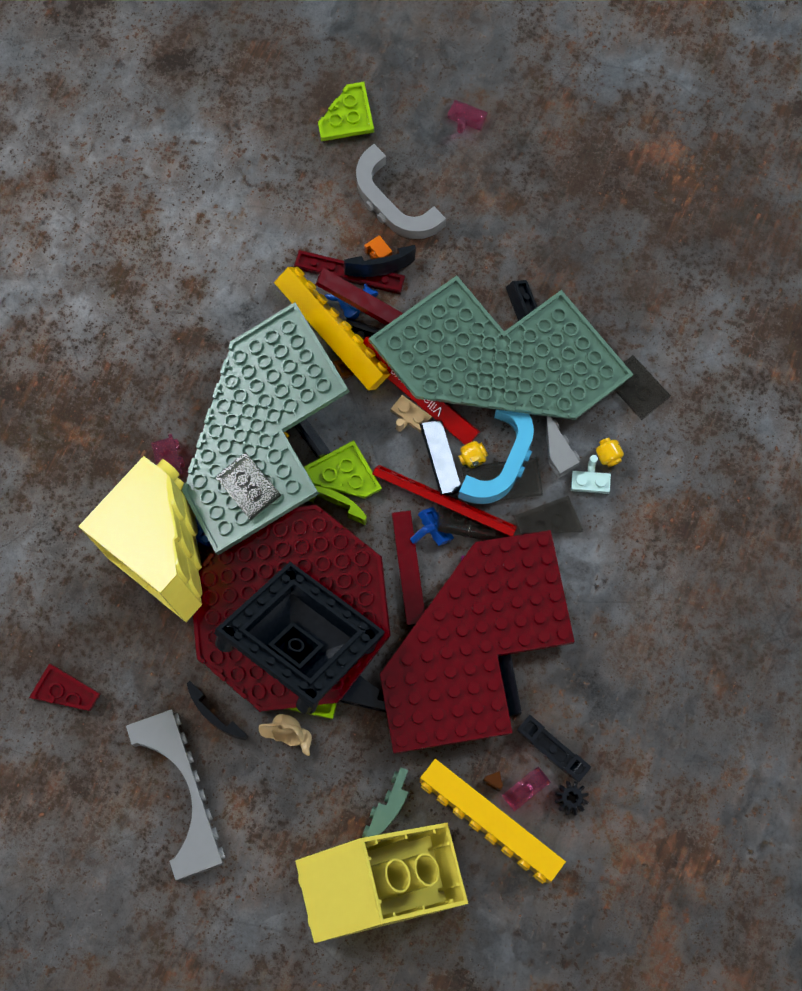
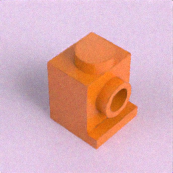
(377, 248)

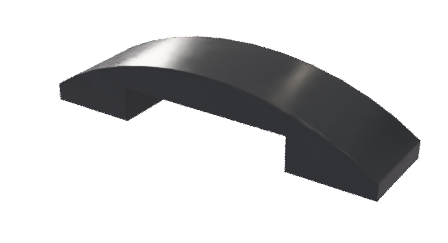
(380, 266)
(231, 730)
(553, 749)

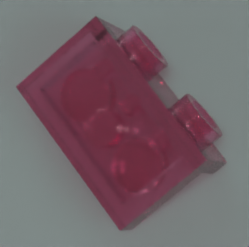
(167, 450)

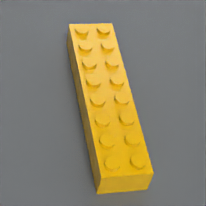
(492, 822)

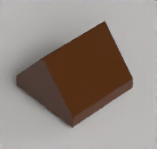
(494, 781)

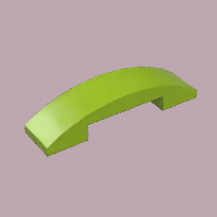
(354, 512)

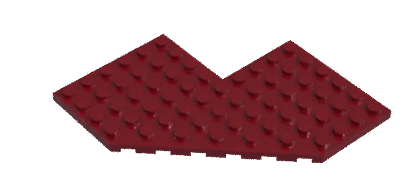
(447, 672)

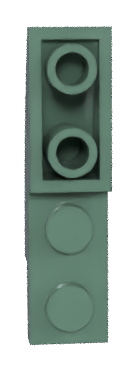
(384, 815)

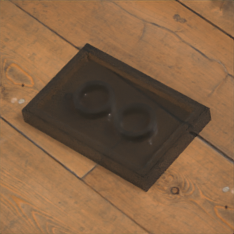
(642, 390)
(248, 486)

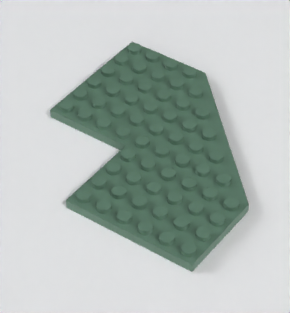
(539, 366)
(265, 387)

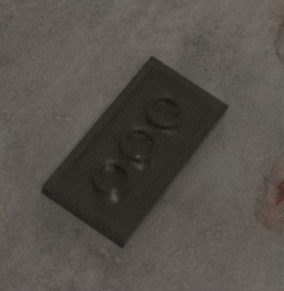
(526, 486)

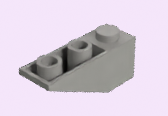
(560, 455)

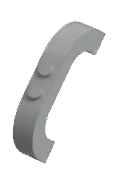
(403, 225)

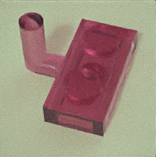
(466, 116)

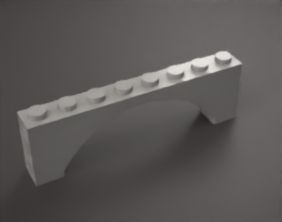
(200, 848)

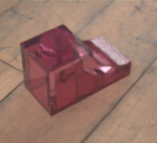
(526, 788)

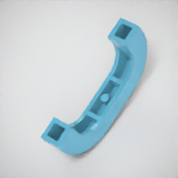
(489, 491)

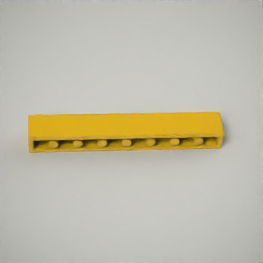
(332, 328)

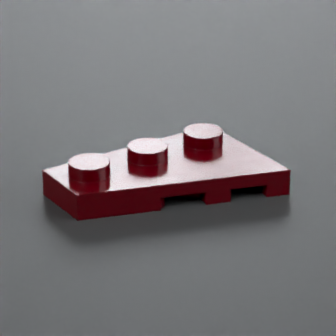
(64, 689)

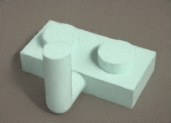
(591, 480)

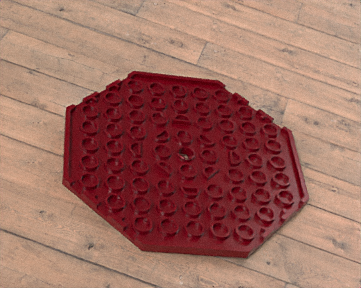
(321, 550)

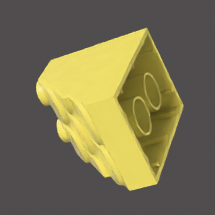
(151, 535)
(380, 881)

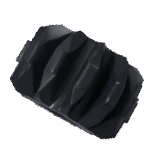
(567, 803)

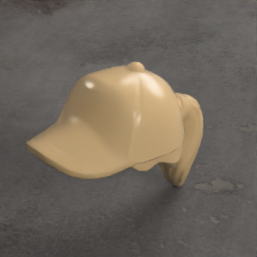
(288, 730)

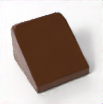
(342, 369)

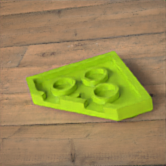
(347, 115)
(344, 472)

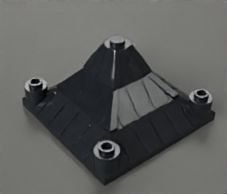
(299, 634)

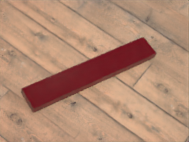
(315, 263)
(356, 297)
(408, 567)

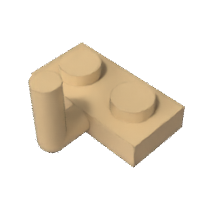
(409, 414)

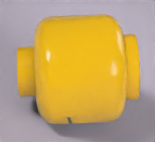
(609, 452)
(473, 454)

